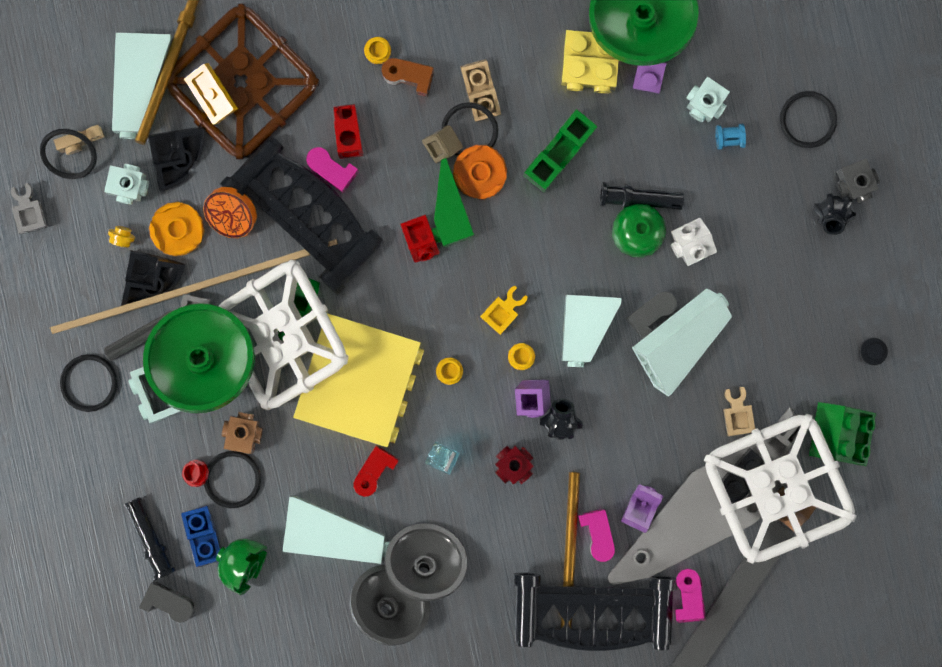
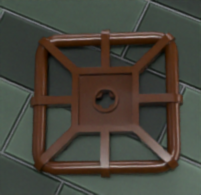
(259, 80)

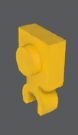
(501, 313)

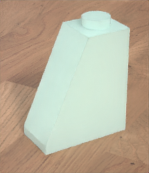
(585, 326)

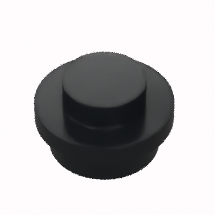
(873, 351)

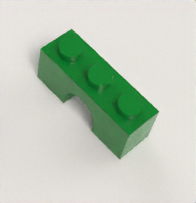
(560, 151)

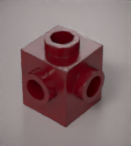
(506, 456)

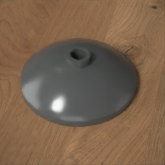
(428, 548)
(405, 615)

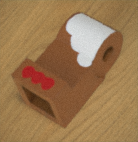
(401, 71)

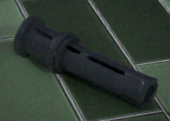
(628, 196)
(154, 551)

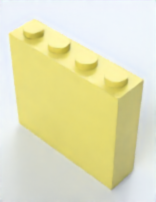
(368, 390)

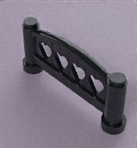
(338, 260)
(536, 600)

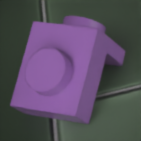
(649, 77)
(642, 508)

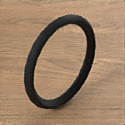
(479, 107)
(77, 134)
(808, 144)
(63, 380)
(257, 477)

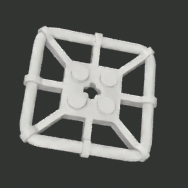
(297, 337)
(772, 505)

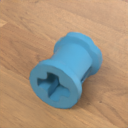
(730, 136)

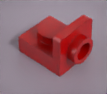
(420, 239)

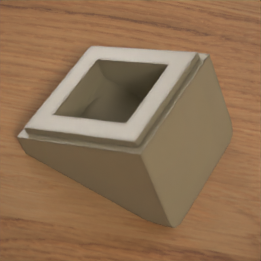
(442, 144)

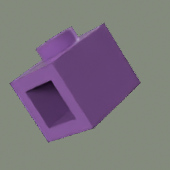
(532, 398)

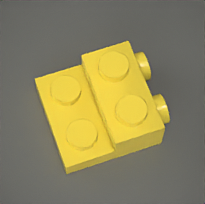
(587, 64)

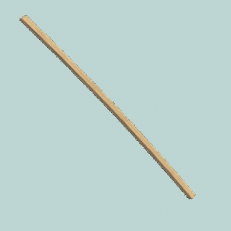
(184, 290)

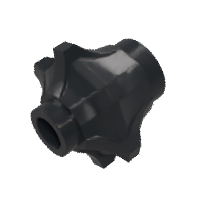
(834, 213)
(561, 420)

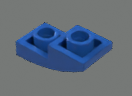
(202, 535)

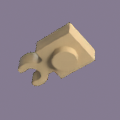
(72, 144)
(738, 418)

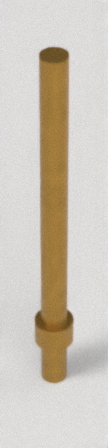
(185, 21)
(571, 532)

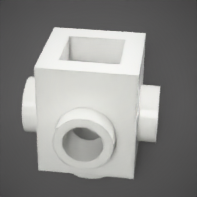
(693, 242)

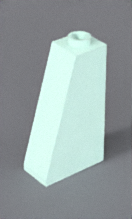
(136, 72)
(682, 339)
(327, 534)

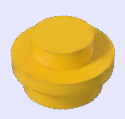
(377, 50)
(121, 236)
(521, 356)
(449, 371)

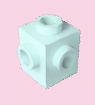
(714, 94)
(117, 182)

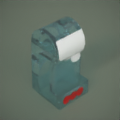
(442, 457)

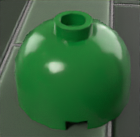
(639, 230)
(240, 563)

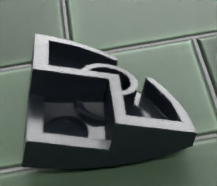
(175, 154)
(149, 276)

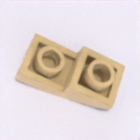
(480, 88)

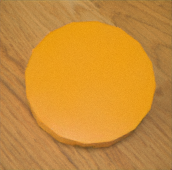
(176, 229)

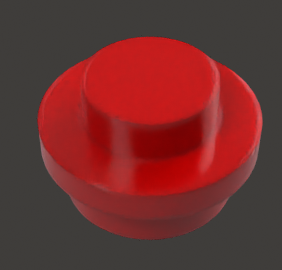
(195, 473)

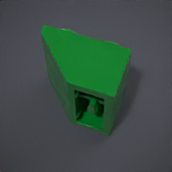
(846, 433)

